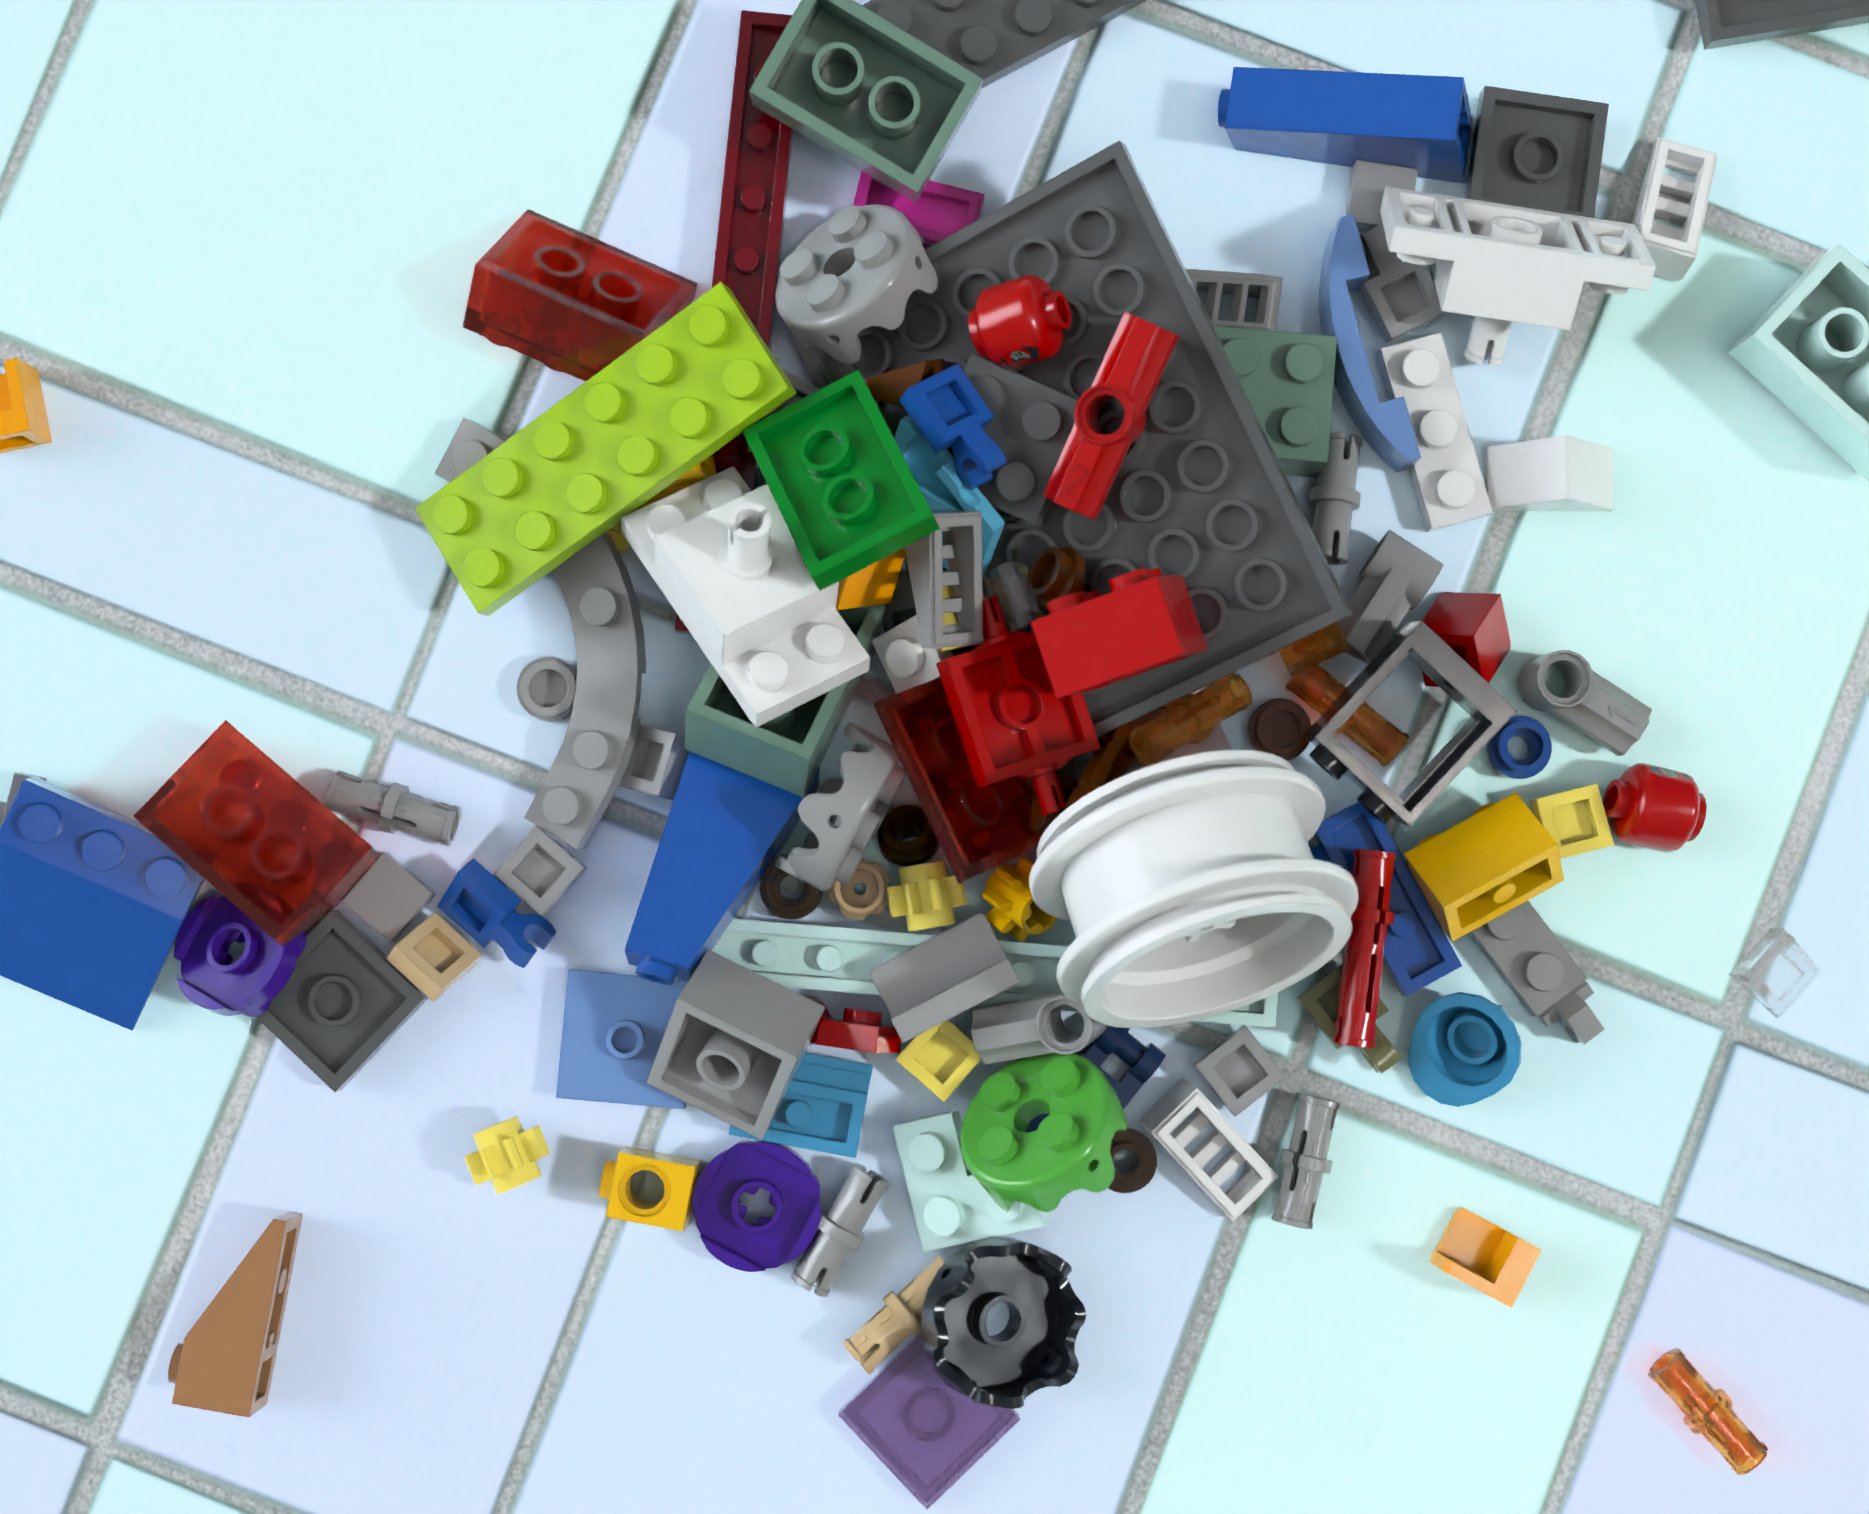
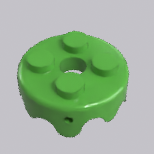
(1067, 1148)

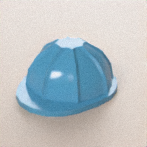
(1463, 1049)

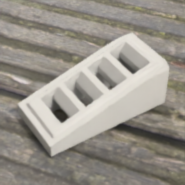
(1670, 246)
(1171, 1111)

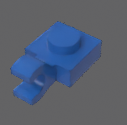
(955, 416)
(487, 913)

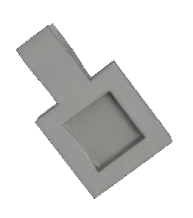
(1399, 293)

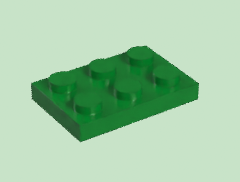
(840, 480)

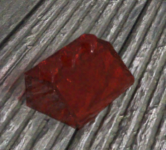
(569, 296)
(972, 825)
(257, 835)

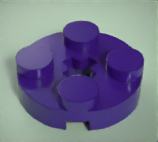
(207, 968)
(722, 1216)

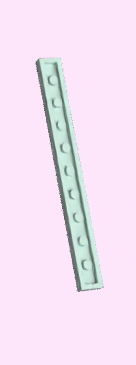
(843, 958)

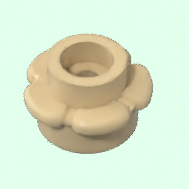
(872, 901)

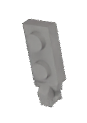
(1539, 971)

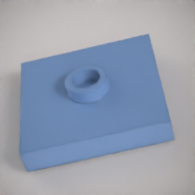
(613, 1038)

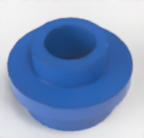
(1538, 748)

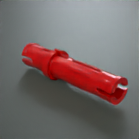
(1365, 949)

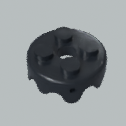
(1041, 1327)

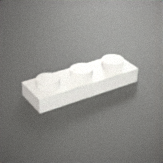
(1448, 472)

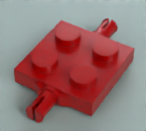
(1011, 712)

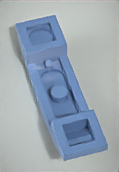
(1383, 424)

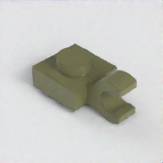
(1322, 1005)

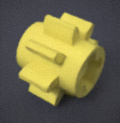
(926, 896)
(507, 1155)

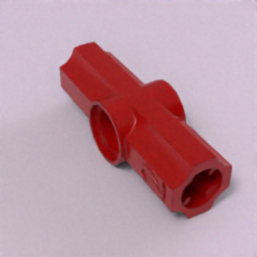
(1090, 456)

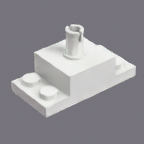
(1511, 261)
(746, 594)

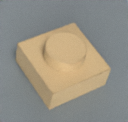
(434, 956)

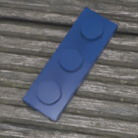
(1415, 943)

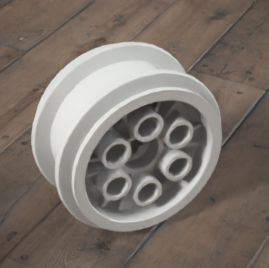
(1192, 889)

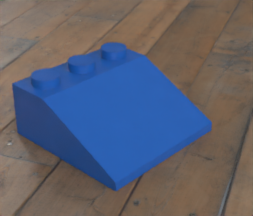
(87, 902)

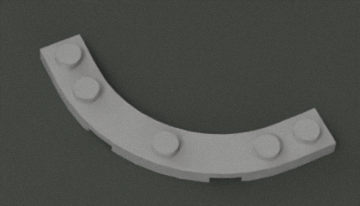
(608, 671)

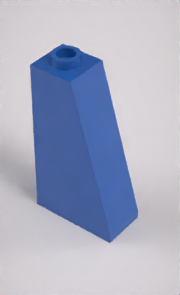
(1351, 117)
(707, 864)

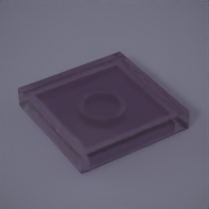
(922, 1425)

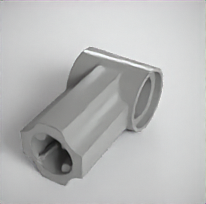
(1391, 584)
(1587, 702)
(1029, 1029)

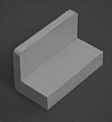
(943, 977)

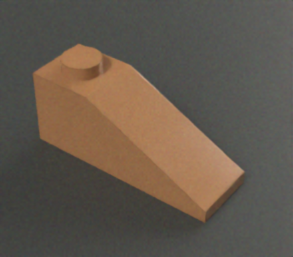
(234, 1343)

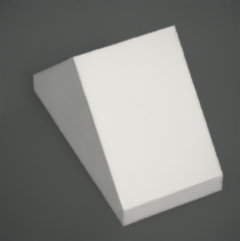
(1550, 475)

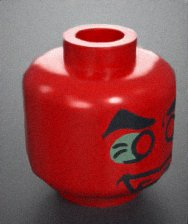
(1019, 322)
(1655, 807)

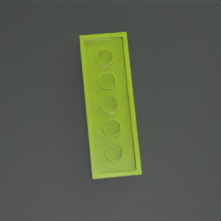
(605, 449)

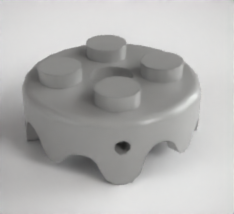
(832, 305)
(857, 806)

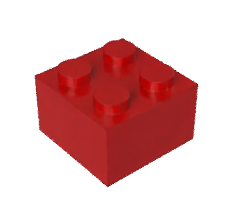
(1117, 635)

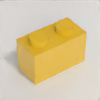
(1485, 865)

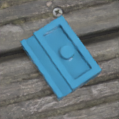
(821, 1107)

